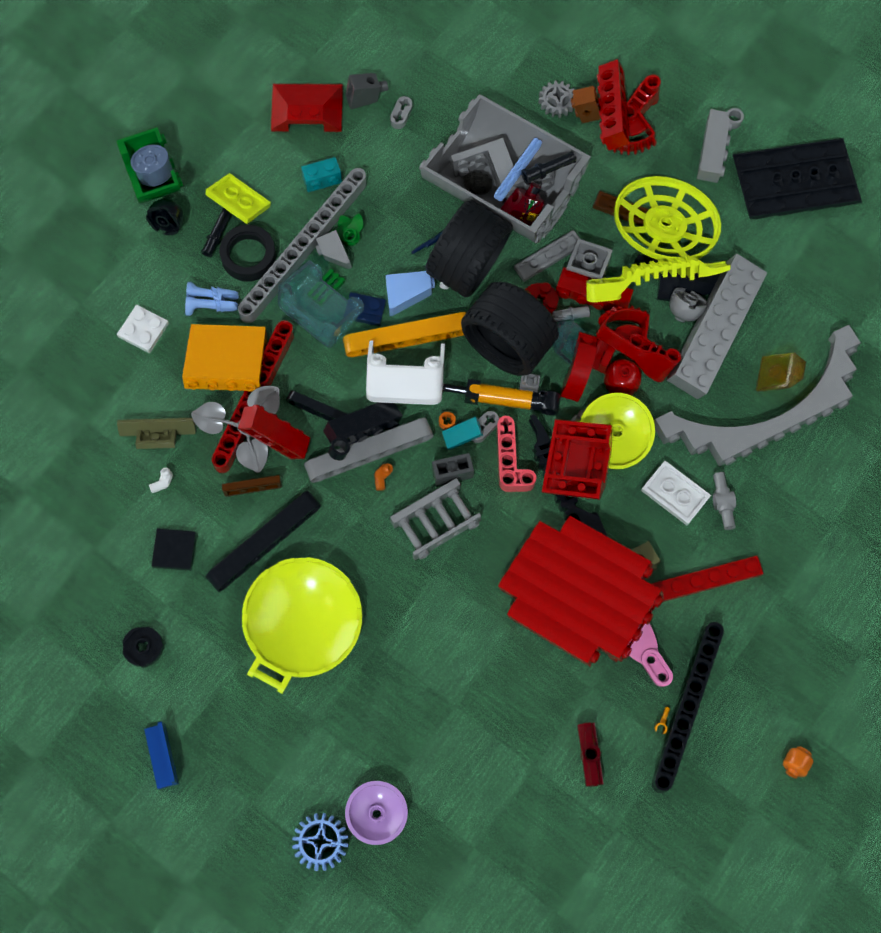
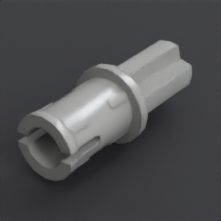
(571, 313)

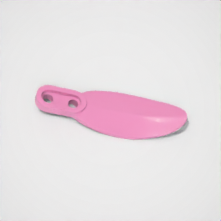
(648, 647)

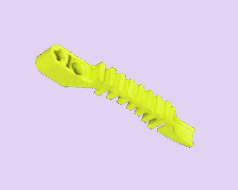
(611, 288)

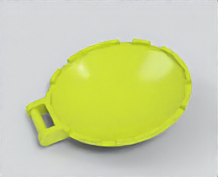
(300, 619)

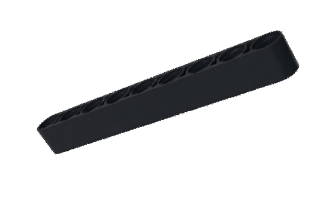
(681, 713)

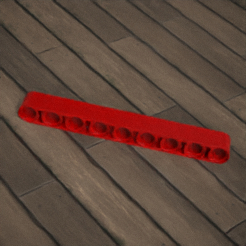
(267, 372)

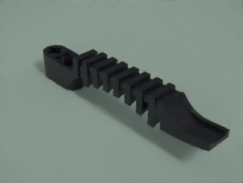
(541, 452)

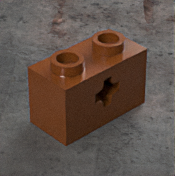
(586, 104)

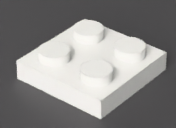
(143, 329)

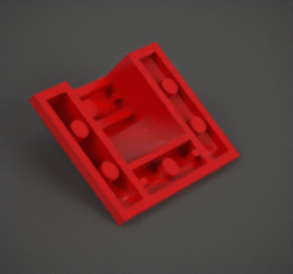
(307, 106)
(578, 459)

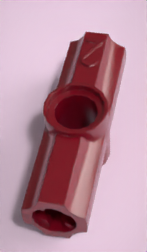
(588, 741)

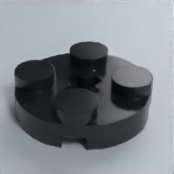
(141, 635)

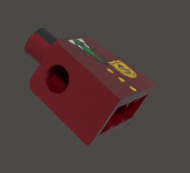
(524, 204)

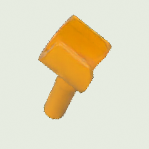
(663, 720)

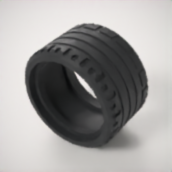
(468, 248)
(510, 328)

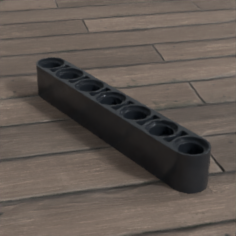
(263, 541)

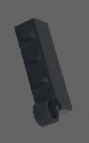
(359, 426)

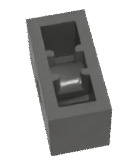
(452, 468)

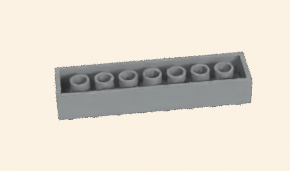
(717, 327)

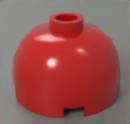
(622, 377)

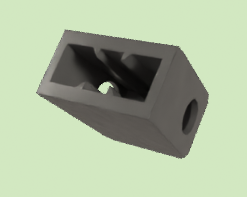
(364, 89)

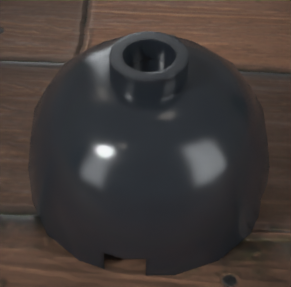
(166, 216)

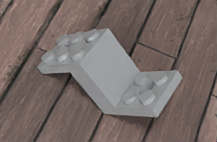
(497, 157)

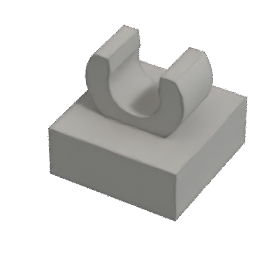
(530, 382)

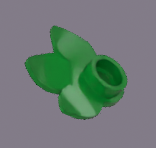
(349, 227)

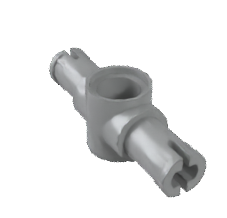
(724, 501)

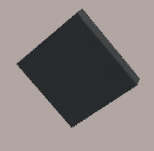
(174, 549)

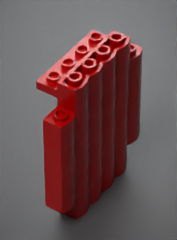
(581, 591)

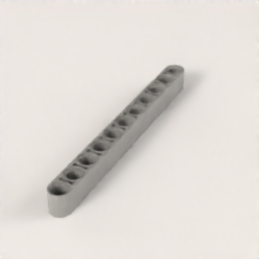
(302, 252)

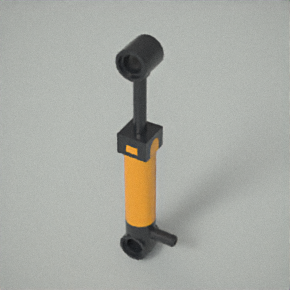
(544, 401)

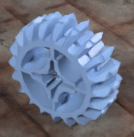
(318, 853)

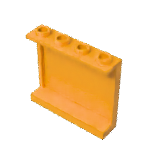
(224, 357)

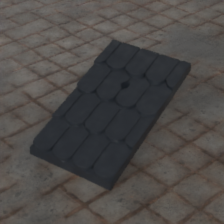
(784, 179)

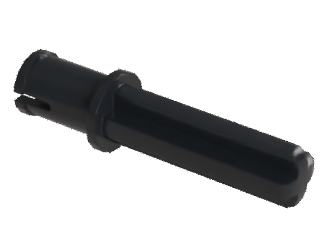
(214, 238)

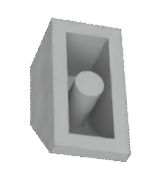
(332, 249)

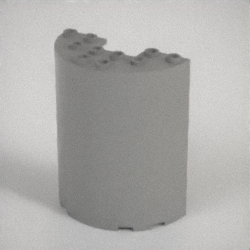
(488, 122)

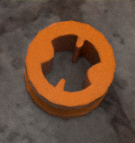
(452, 419)

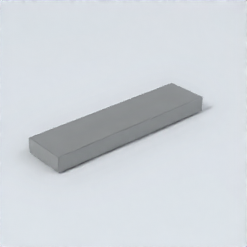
(546, 256)

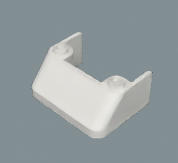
(405, 383)

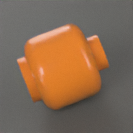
(798, 762)

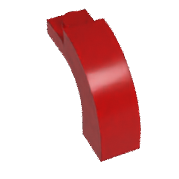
(580, 367)

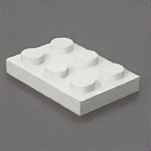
(675, 493)

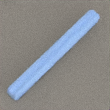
(515, 172)

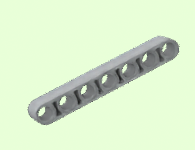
(370, 450)

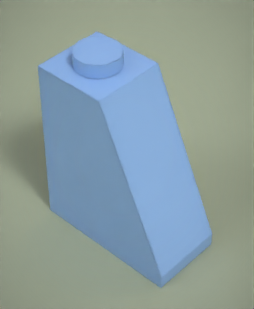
(407, 290)

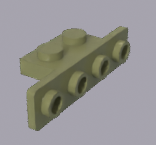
(156, 432)

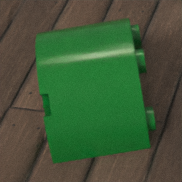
(128, 146)

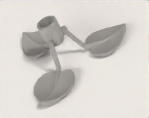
(211, 416)

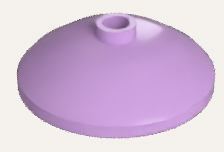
(373, 797)

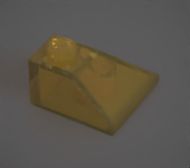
(780, 371)

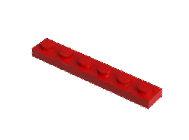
(710, 578)

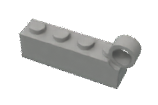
(715, 142)

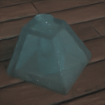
(567, 340)

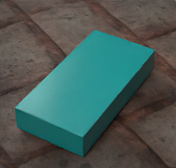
(462, 433)

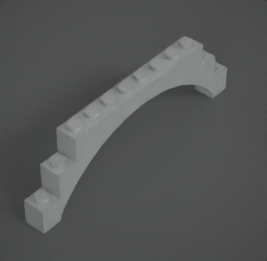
(732, 442)

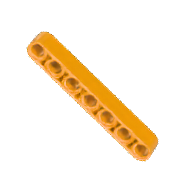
(404, 334)

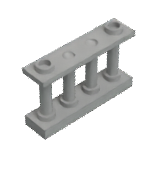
(419, 509)

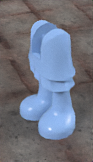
(218, 303)

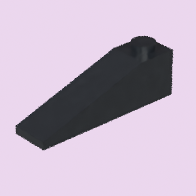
(700, 285)

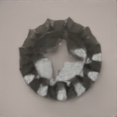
(477, 188)

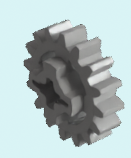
(556, 99)

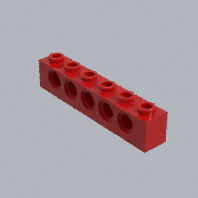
(613, 105)

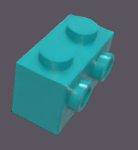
(321, 174)

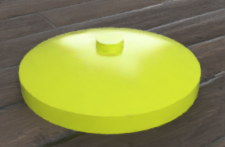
(631, 427)

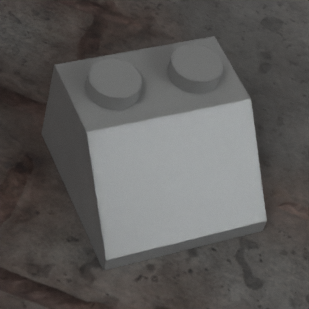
(589, 259)

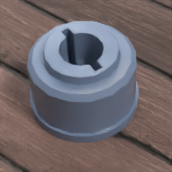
(151, 165)

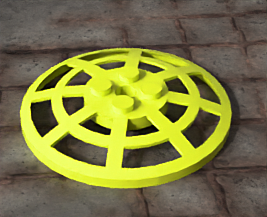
(675, 219)

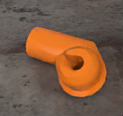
(381, 474)

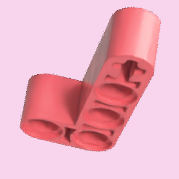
(509, 453)

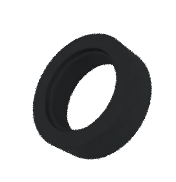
(242, 233)

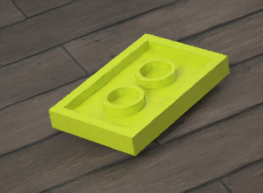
(238, 198)

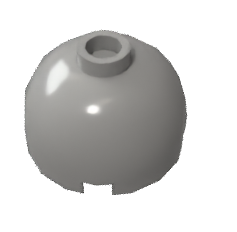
(686, 305)

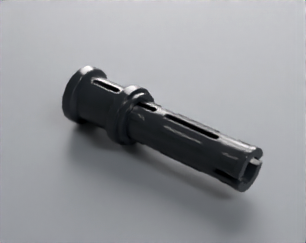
(541, 170)

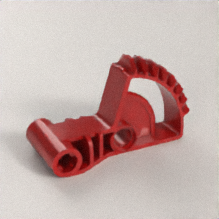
(643, 98)
(634, 342)

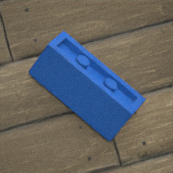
(161, 756)

